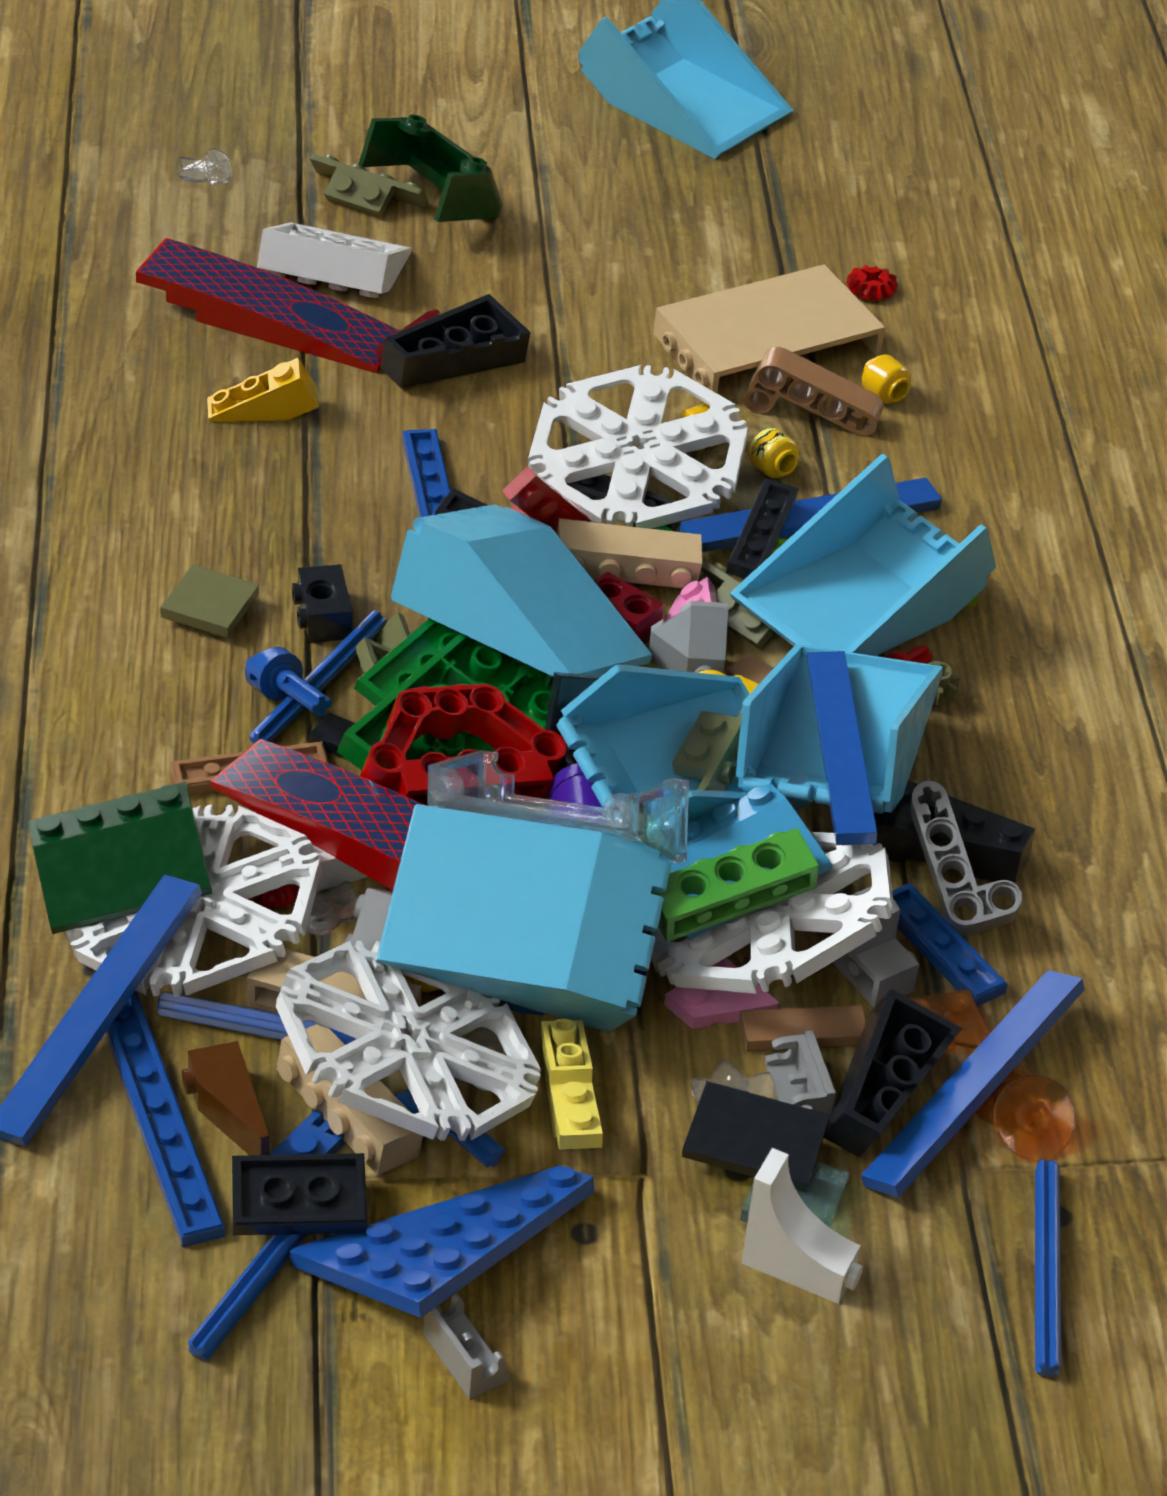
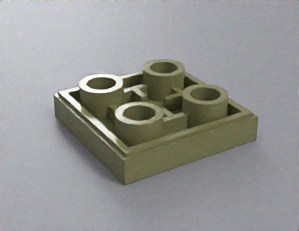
(209, 601)

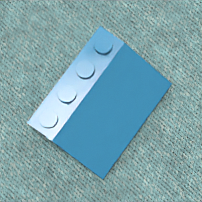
(745, 823)

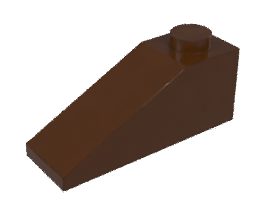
(226, 1095)

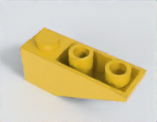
(271, 396)

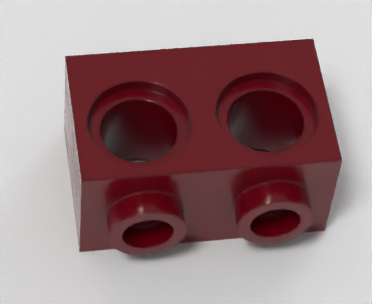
(633, 605)

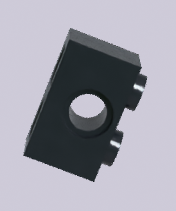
(323, 603)

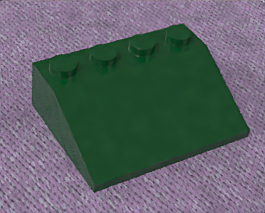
(114, 853)

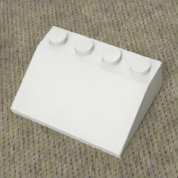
(331, 258)

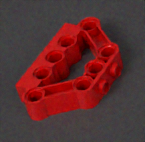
(480, 710)

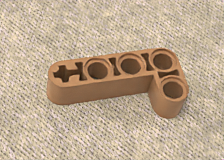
(814, 389)

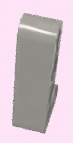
(955, 857)

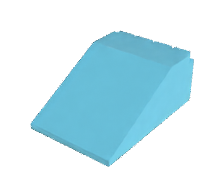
(683, 77)
(866, 572)
(514, 591)
(635, 724)
(781, 731)
(526, 913)

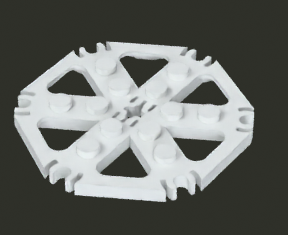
(662, 445)
(228, 907)
(772, 928)
(402, 1036)

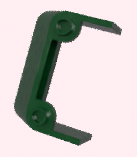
(465, 179)

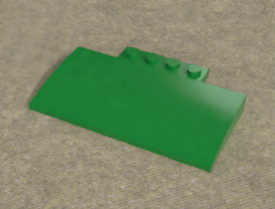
(441, 658)

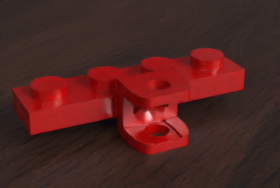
(541, 500)

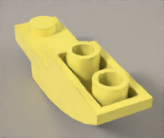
(570, 1085)

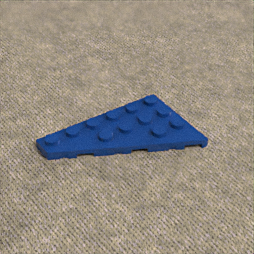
(440, 1248)

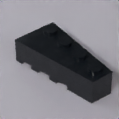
(456, 344)
(993, 843)
(887, 1066)

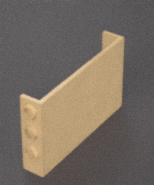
(740, 324)

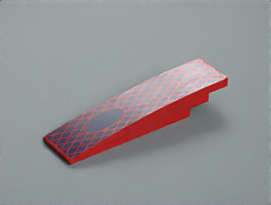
(263, 305)
(331, 806)

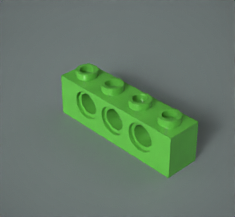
(754, 887)

